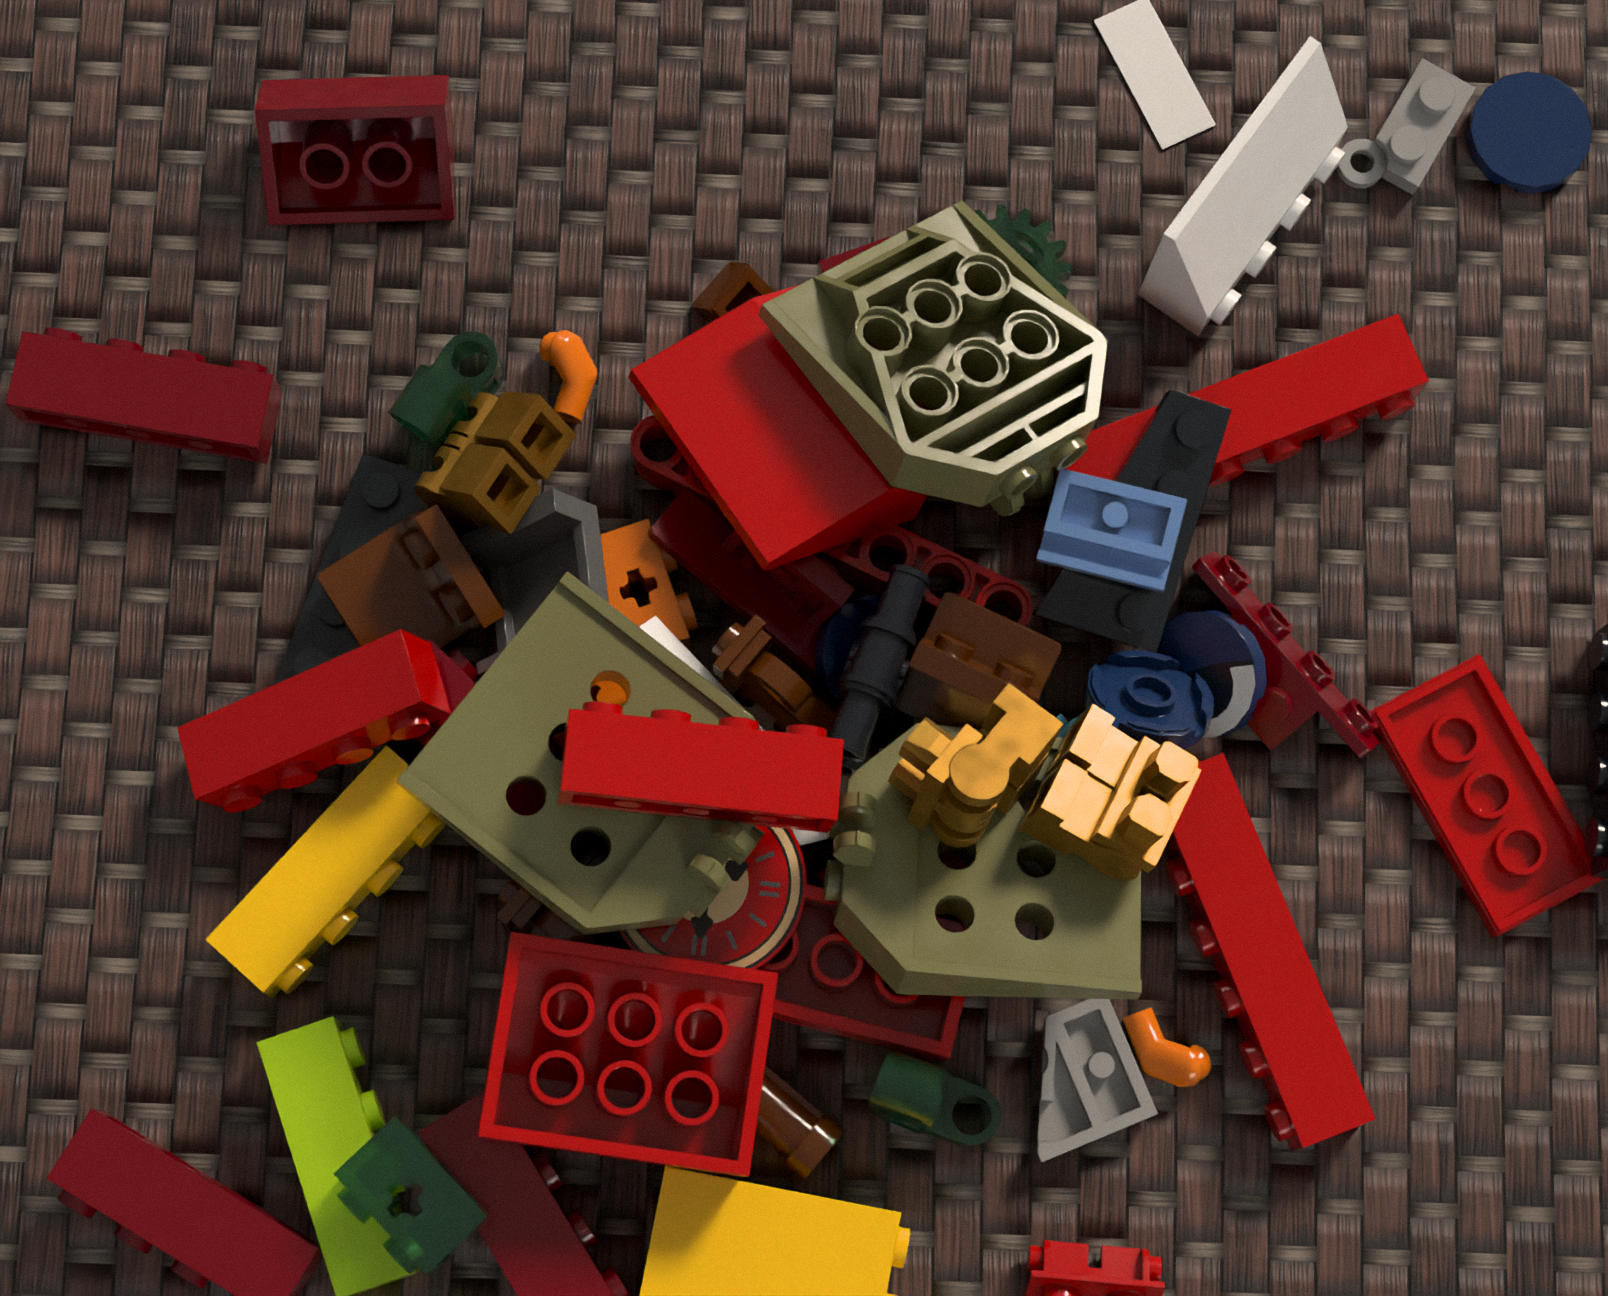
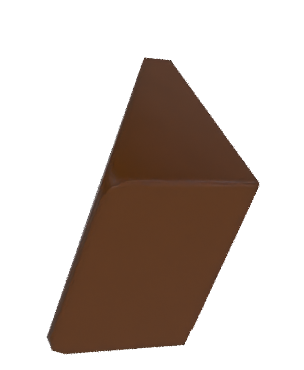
(728, 290)

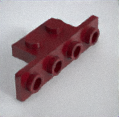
(788, 598)
(1296, 680)

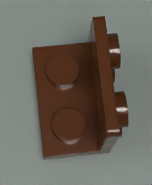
(411, 581)

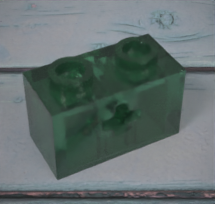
(400, 1158)

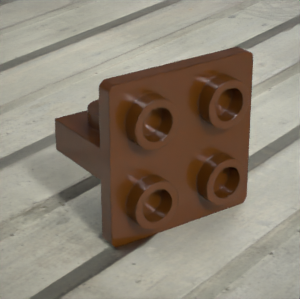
(969, 661)

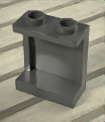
(524, 567)

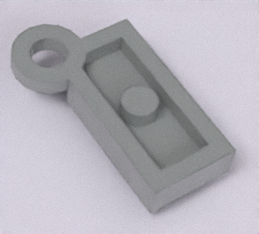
(1411, 132)

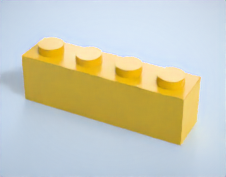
(325, 877)

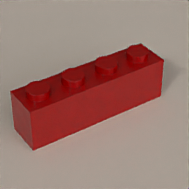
(314, 722)
(700, 768)

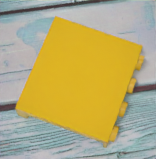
(766, 1241)

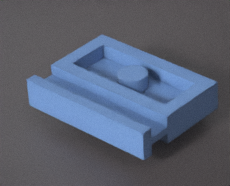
(1111, 530)

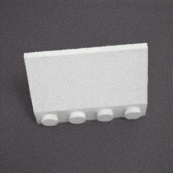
(1249, 195)

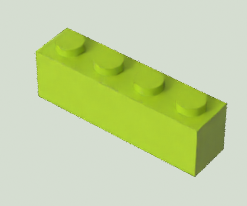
(325, 1125)

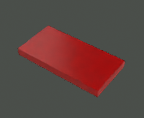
(1485, 795)

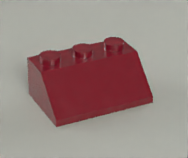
(357, 149)

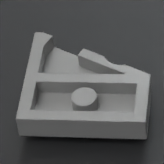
(1087, 1079)

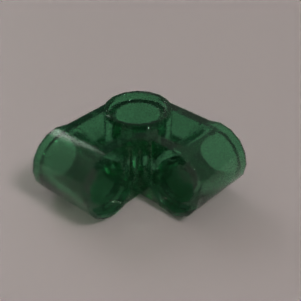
(440, 396)
(923, 1099)

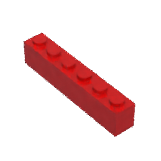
(1288, 401)
(1262, 965)

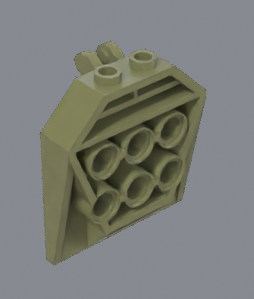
(978, 437)
(501, 738)
(894, 886)

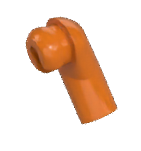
(575, 367)
(1162, 1057)

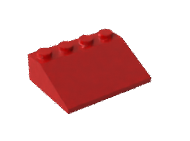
(767, 441)
(628, 1055)

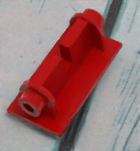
(1064, 1271)

